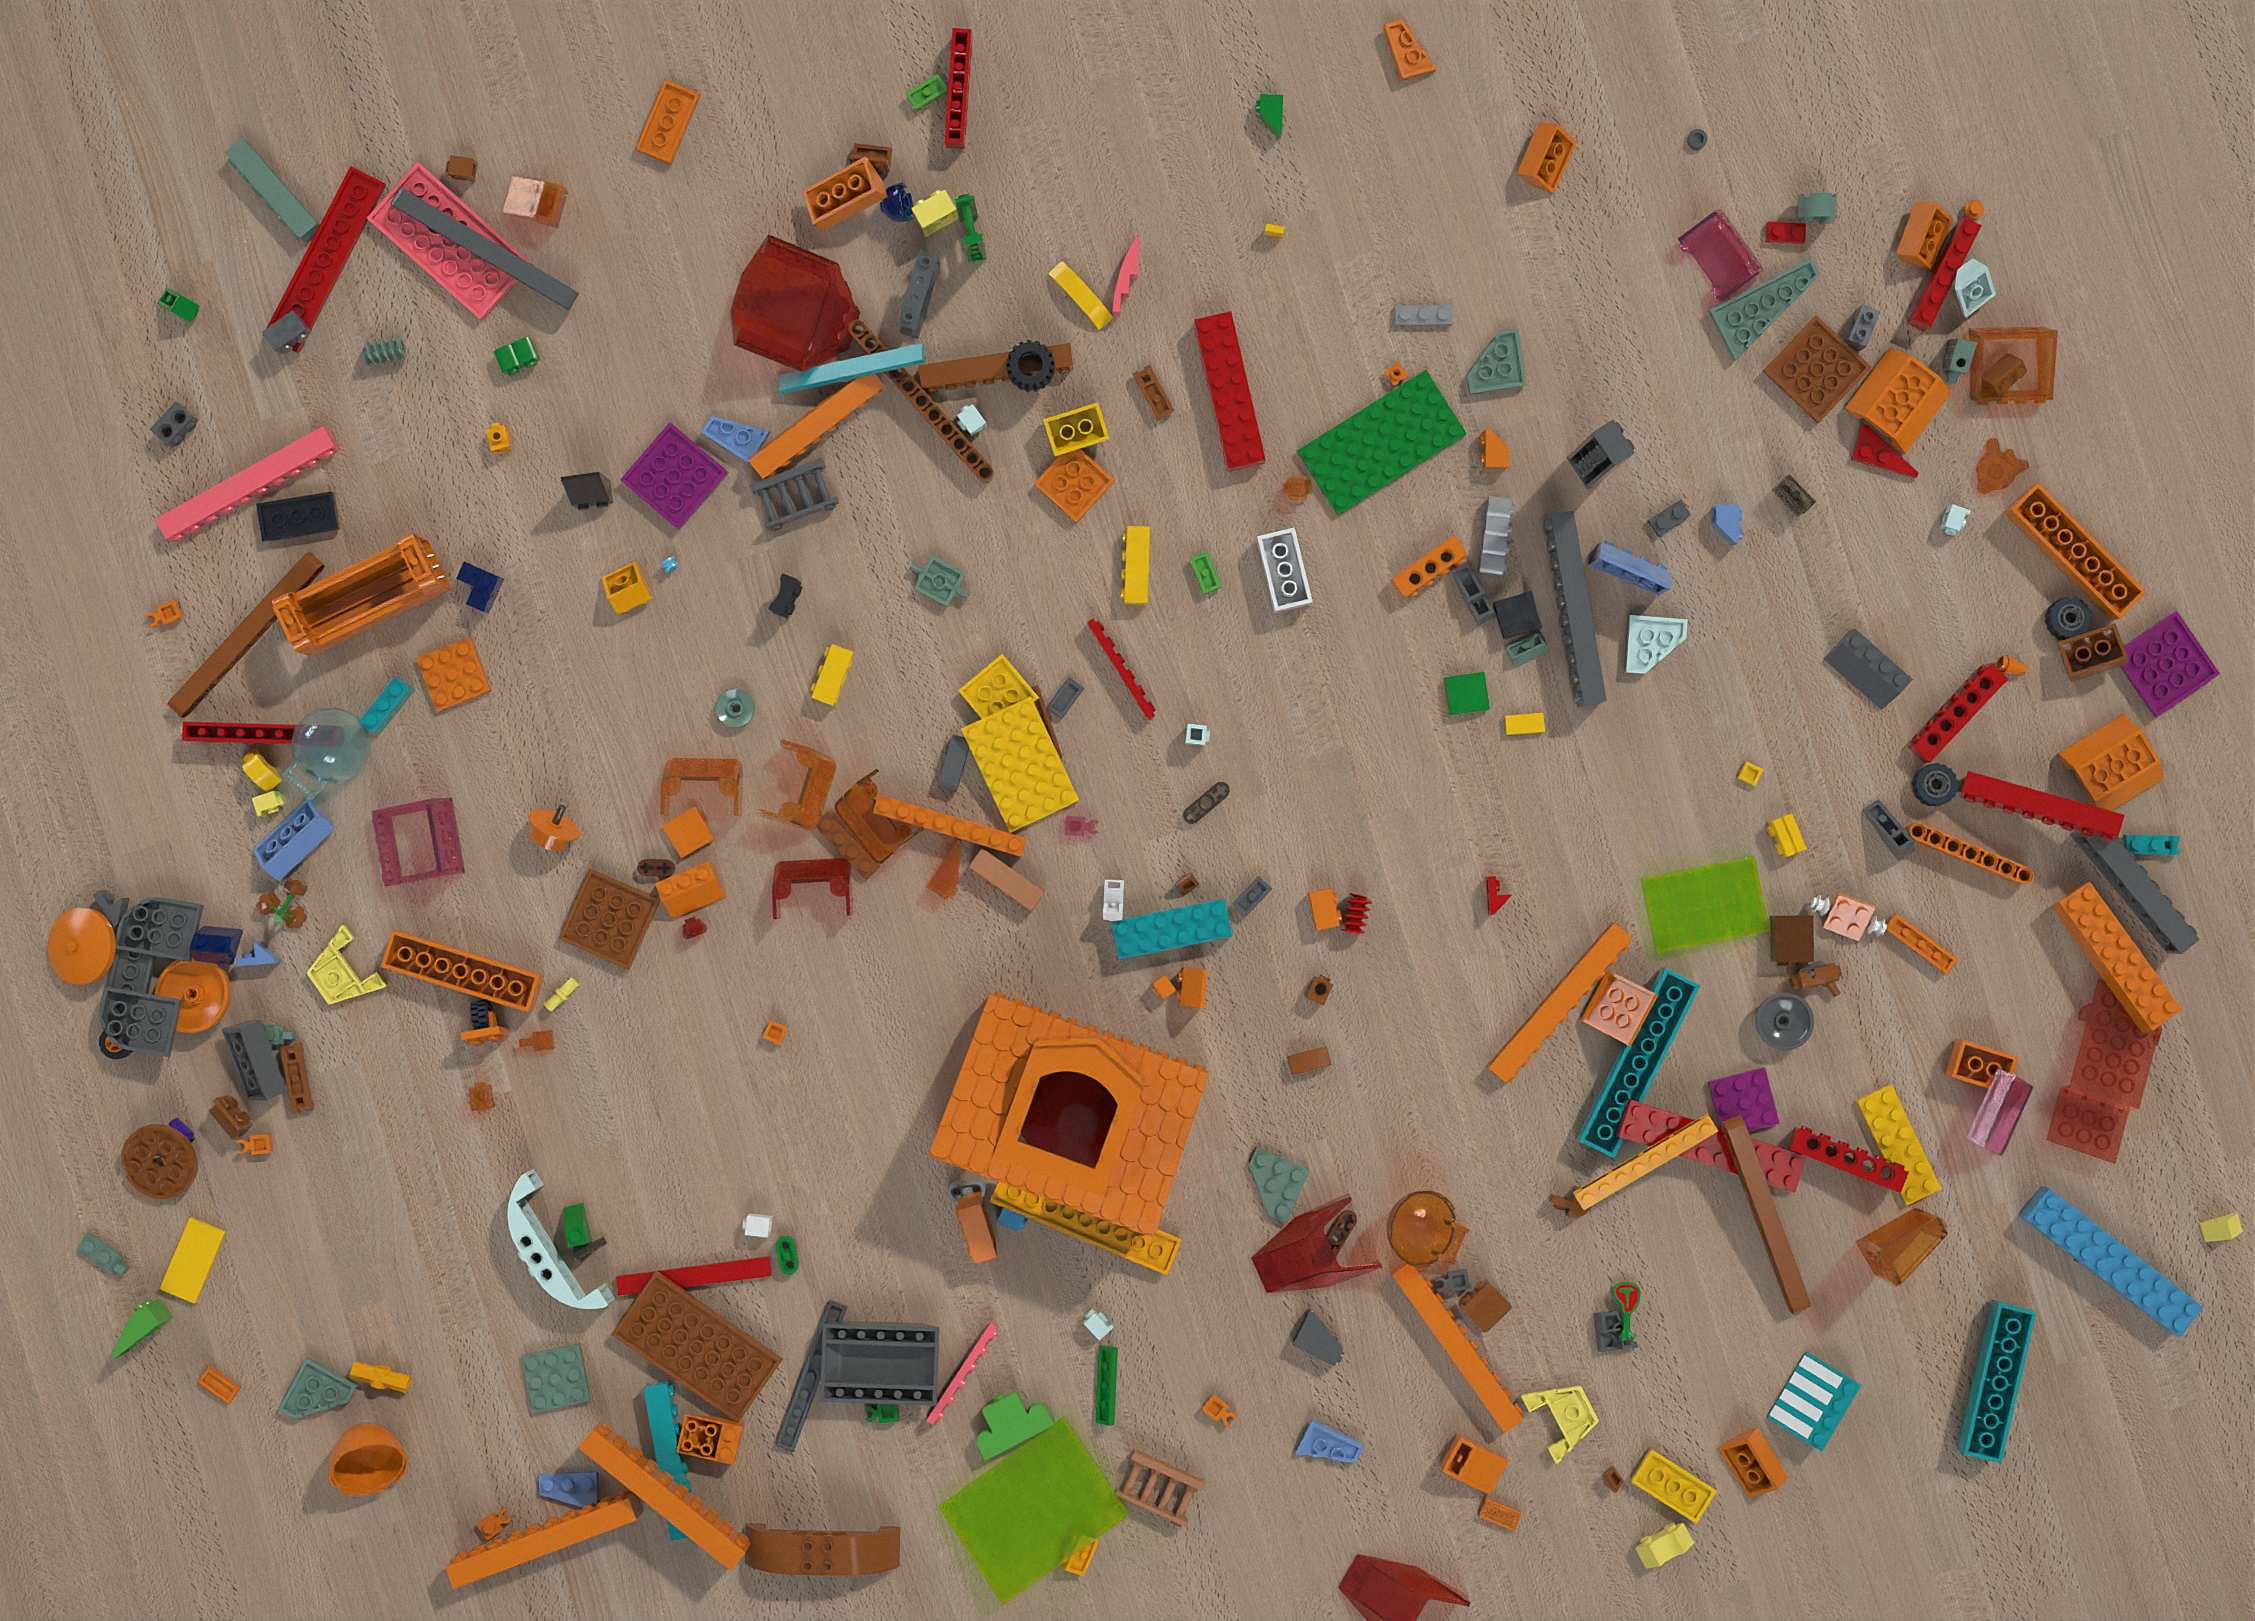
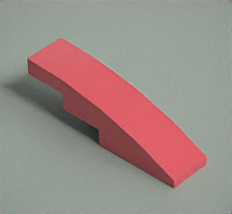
(1128, 271)

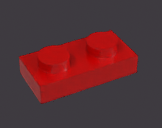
(1785, 232)

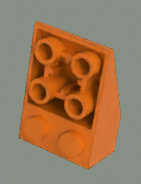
(711, 1438)
(1473, 1464)

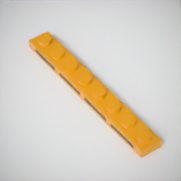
(1645, 1161)

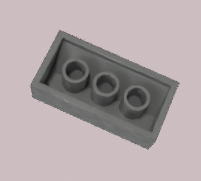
(1868, 668)
(254, 1060)

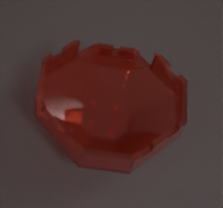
(1070, 1116)

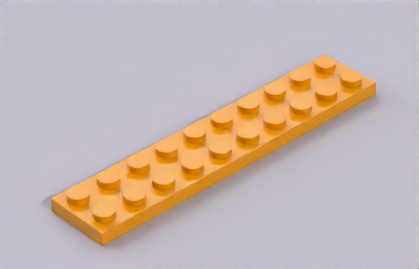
(1151, 1252)

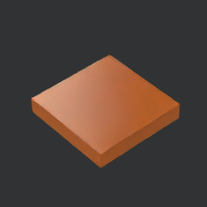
(688, 832)

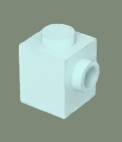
(970, 420)
(1197, 734)

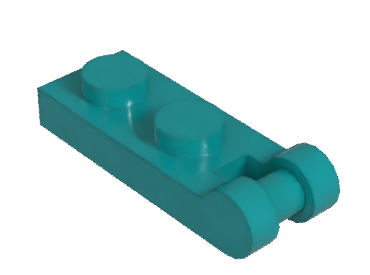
(2152, 844)

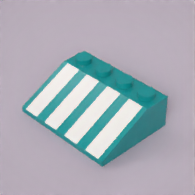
(1814, 1401)

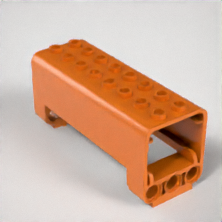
(361, 596)

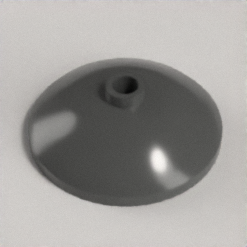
(1797, 1024)

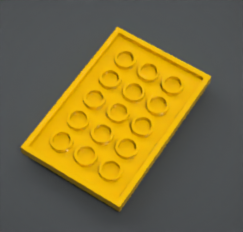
(1020, 764)

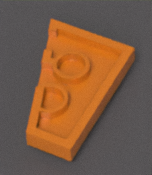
(1406, 53)

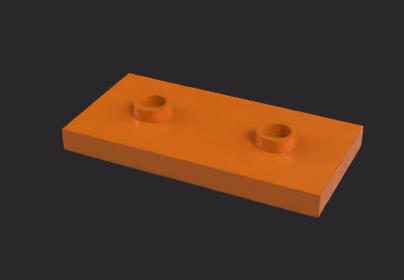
(668, 122)

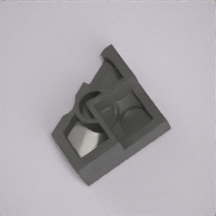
(1608, 1328)

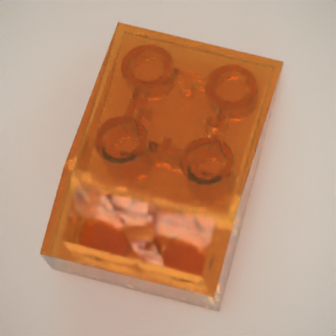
(535, 200)

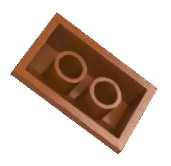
(2093, 652)

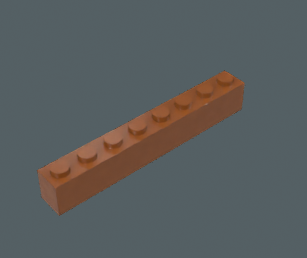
(987, 369)

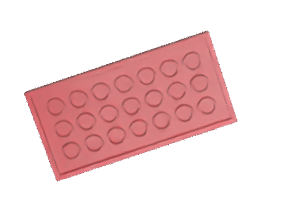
(460, 272)

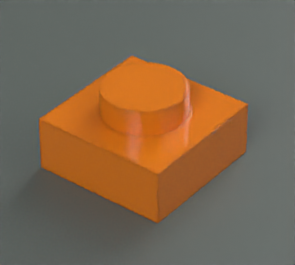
(775, 1032)

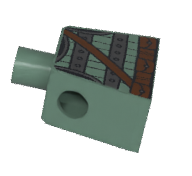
(1959, 351)

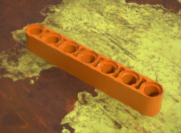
(1977, 857)

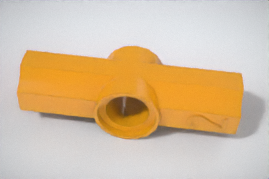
(380, 1377)

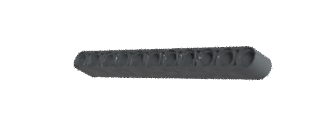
(484, 248)

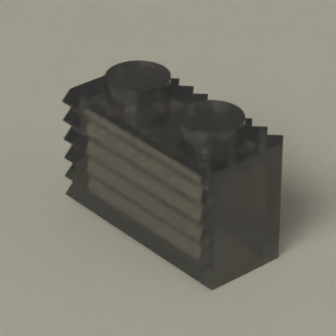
(1793, 495)

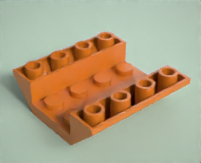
(1899, 398)
(2114, 763)

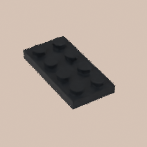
(298, 516)

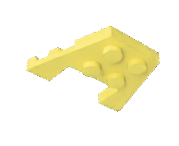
(334, 975)
(1571, 1412)

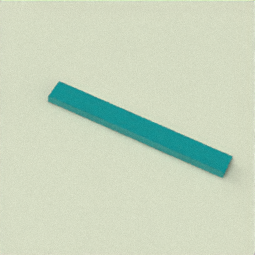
(852, 368)

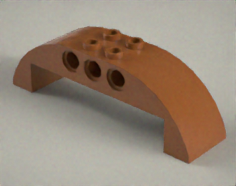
(822, 1551)

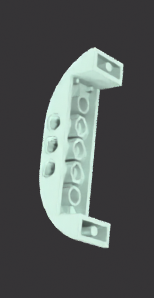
(525, 1224)

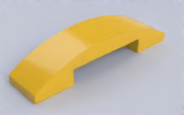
(1081, 295)

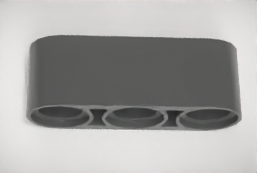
(954, 763)

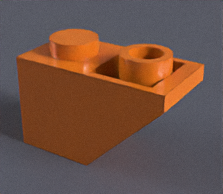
(1495, 451)

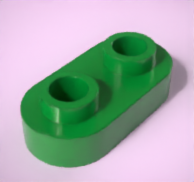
(787, 1254)

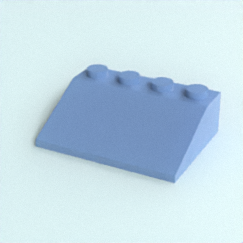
(1631, 569)

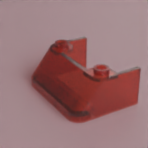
(834, 870)

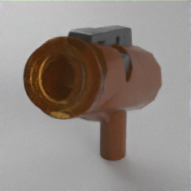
(1816, 975)

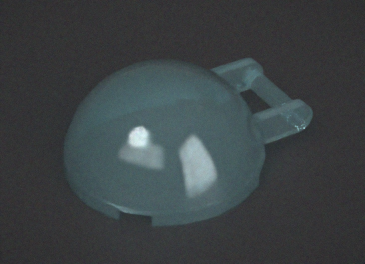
(328, 749)

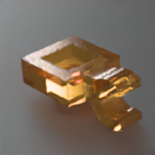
(541, 1040)

